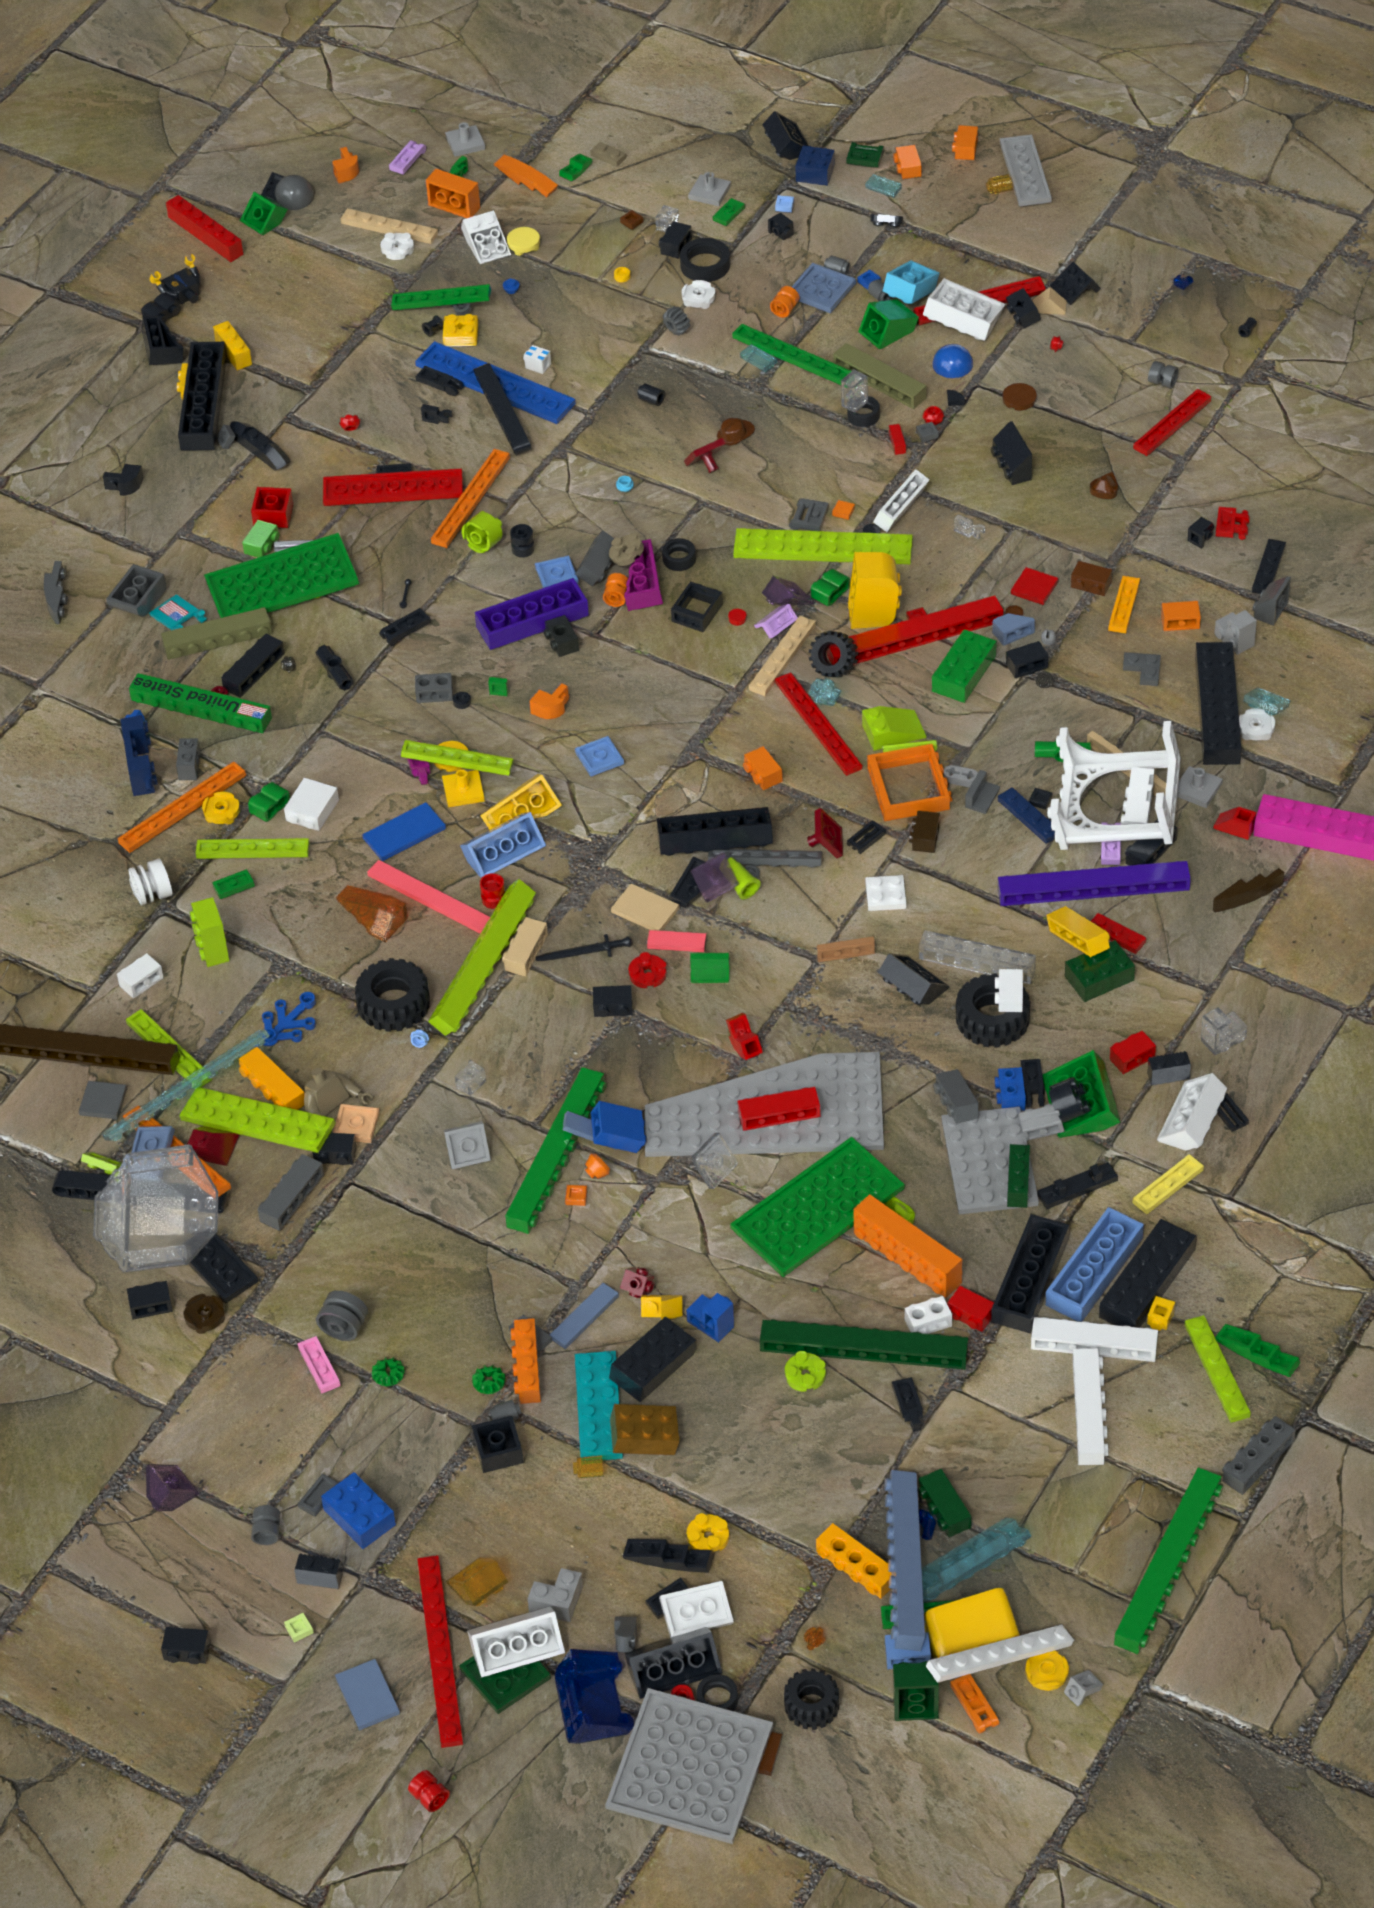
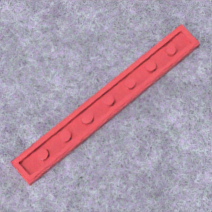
(428, 896)

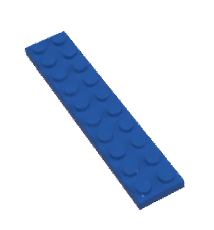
(520, 391)

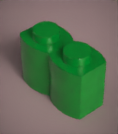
(830, 587)
(268, 801)

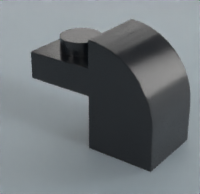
(125, 482)

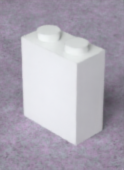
(311, 804)

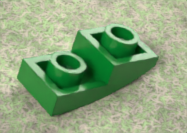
(460, 167)

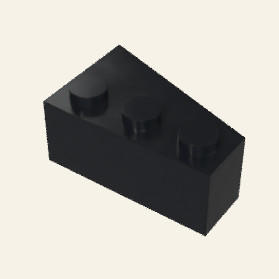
(159, 343)

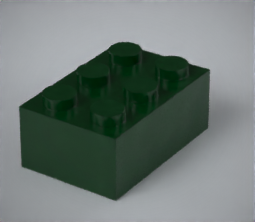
(1099, 973)
(914, 1692)

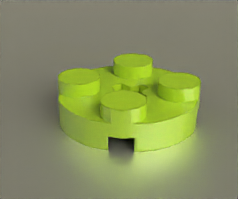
(805, 1361)

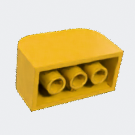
(873, 590)

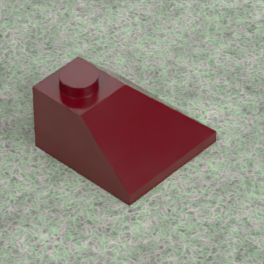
(213, 1144)

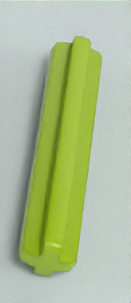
(886, 748)

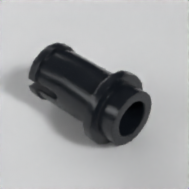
(1245, 329)

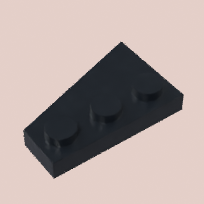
(686, 889)

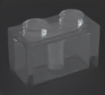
(854, 391)

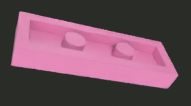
(318, 1364)

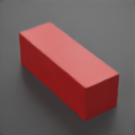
(897, 439)

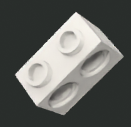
(928, 1319)

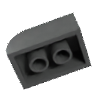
(137, 591)

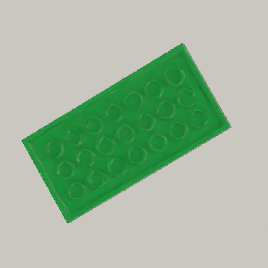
(283, 577)
(815, 1206)

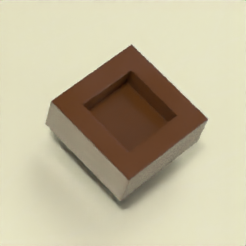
(631, 220)

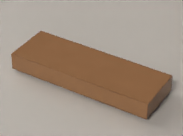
(845, 949)

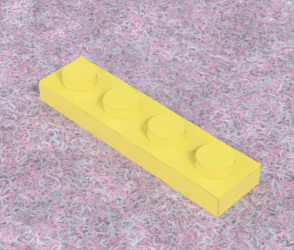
(1168, 1184)

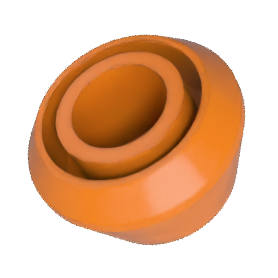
(596, 1167)

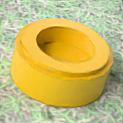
(622, 274)

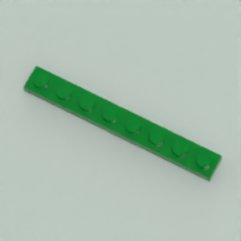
(790, 354)

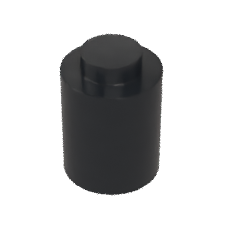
(651, 394)

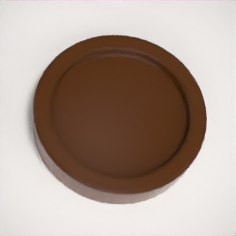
(1014, 609)

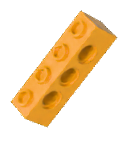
(868, 1562)

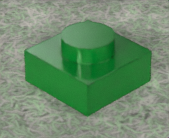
(498, 686)

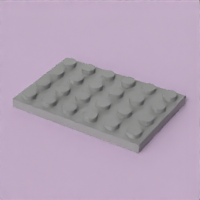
(981, 1159)

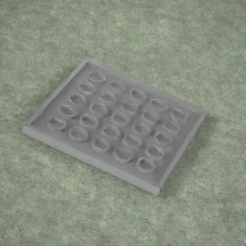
(689, 1765)

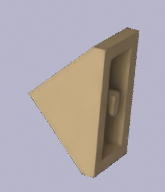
(1050, 302)

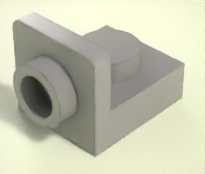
(1082, 1686)

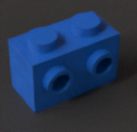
(1010, 1088)

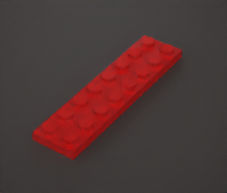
(392, 487)

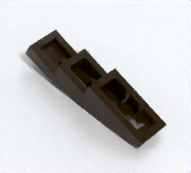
(1243, 893)

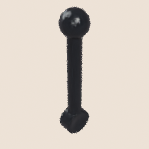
(403, 604)

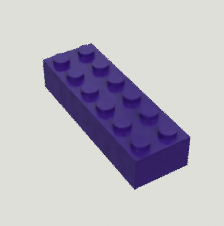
(528, 613)

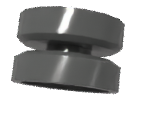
(342, 1315)

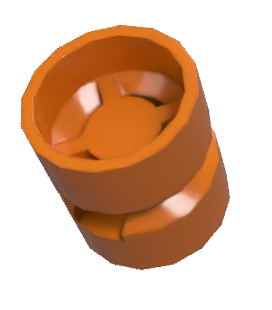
(784, 301)
(615, 590)

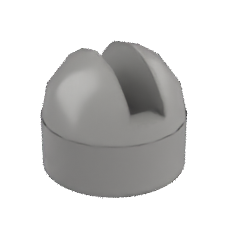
(1052, 637)

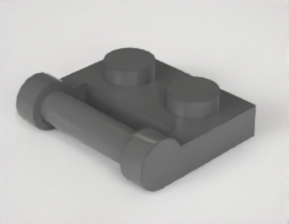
(814, 516)

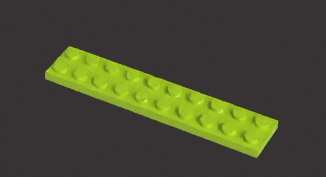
(818, 545)

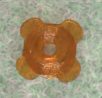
(814, 1637)

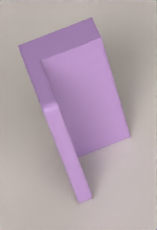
(777, 620)

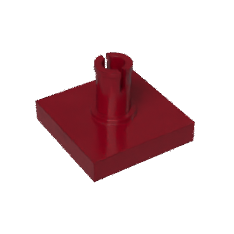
(705, 453)
(827, 833)

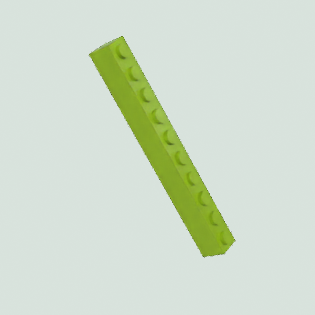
(482, 958)

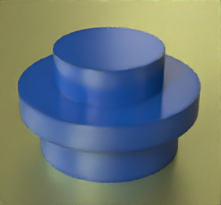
(511, 286)

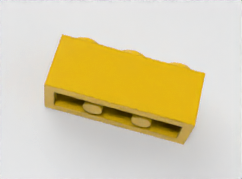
(236, 349)

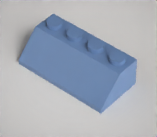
(503, 844)

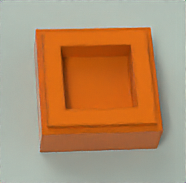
(843, 509)
(576, 1195)

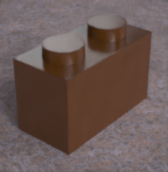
(1091, 578)

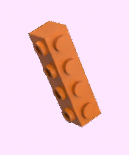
(527, 1361)

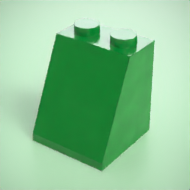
(887, 322)

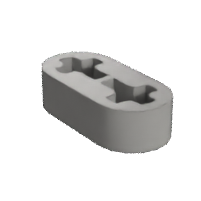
(960, 775)

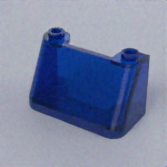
(590, 1696)

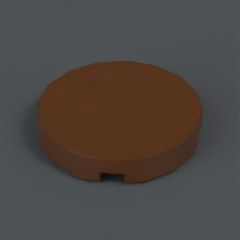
(1019, 396)

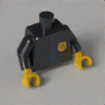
(181, 285)

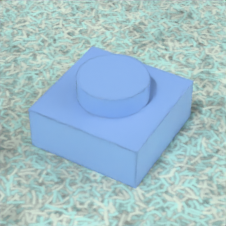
(784, 203)

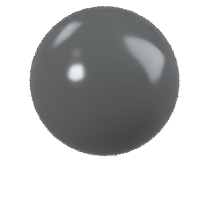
(294, 192)

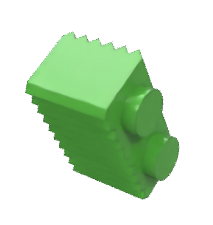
(260, 539)

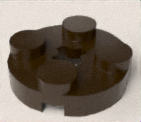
(206, 1322)

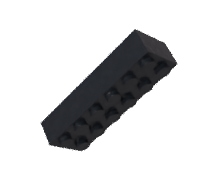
(714, 831)
(1030, 1273)
(1147, 1275)

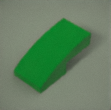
(576, 167)

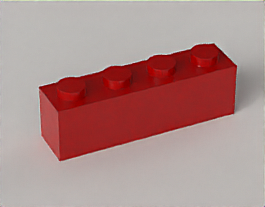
(778, 1108)

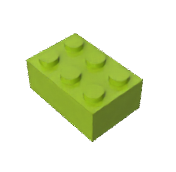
(209, 932)

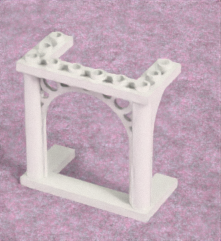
(1083, 761)

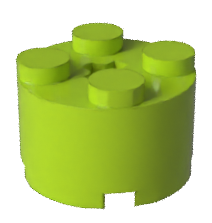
(482, 532)

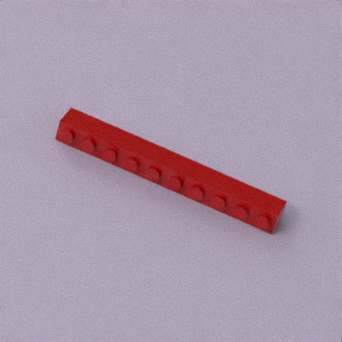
(922, 630)

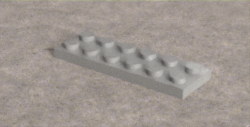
(1025, 170)

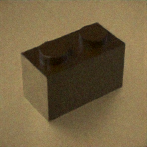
(925, 832)

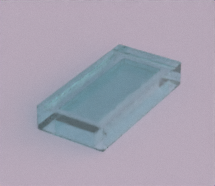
(883, 186)
(758, 358)

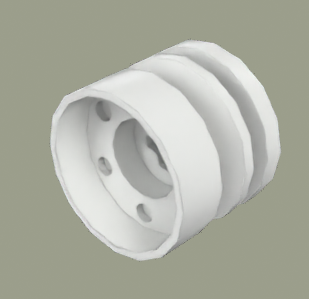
(151, 881)

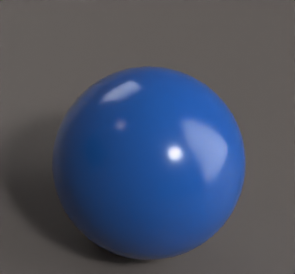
(952, 361)

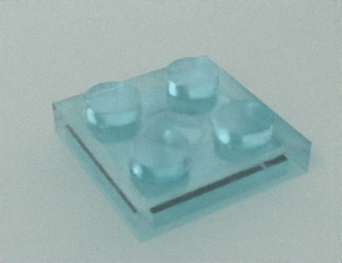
(1266, 700)

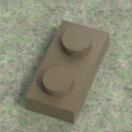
(608, 154)

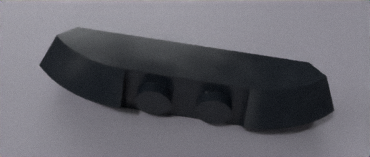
(259, 445)

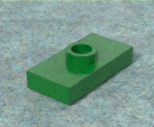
(728, 212)

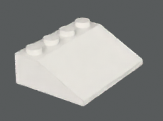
(963, 309)

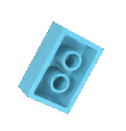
(910, 282)

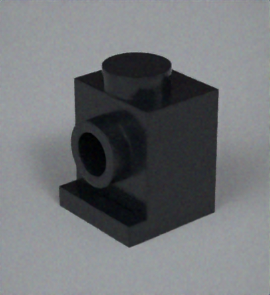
(781, 226)
(1200, 532)

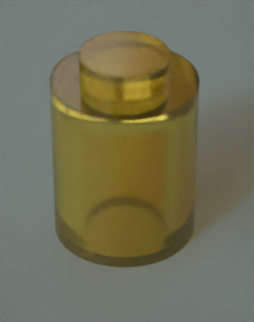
(999, 184)
(588, 1467)

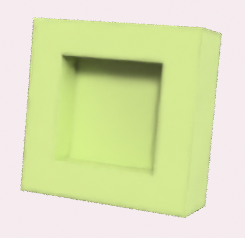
(298, 1627)

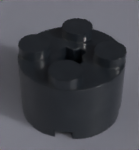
(1069, 1099)

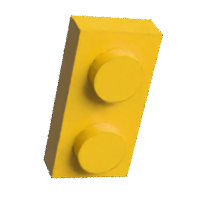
(182, 378)

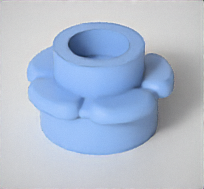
(419, 1038)

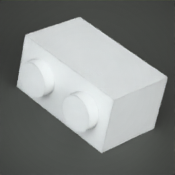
(140, 975)
(1010, 990)

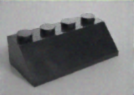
(673, 1662)

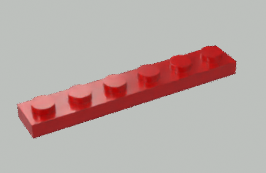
(1172, 422)

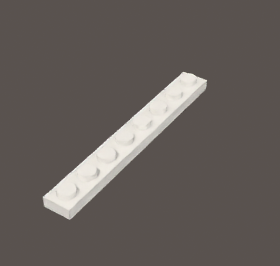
(999, 1653)

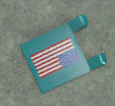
(175, 612)

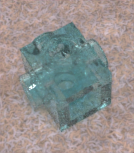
(824, 691)

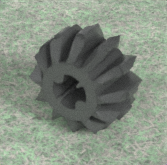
(676, 320)

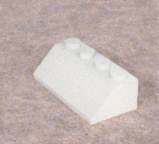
(1193, 1112)
(516, 1641)

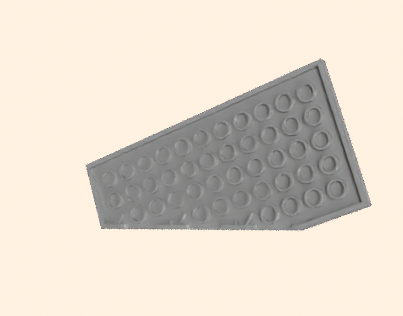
(847, 1094)

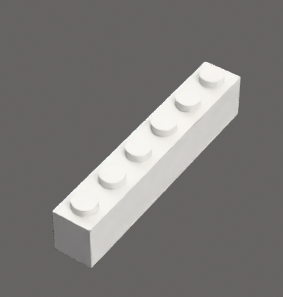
(1111, 1340)
(1089, 1406)

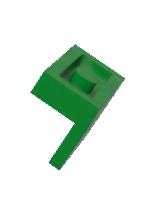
(709, 967)

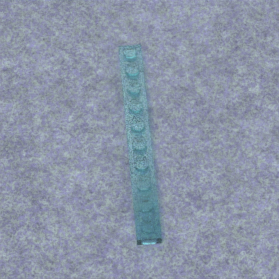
(179, 1090)

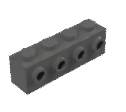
(290, 1192)
(1258, 1455)

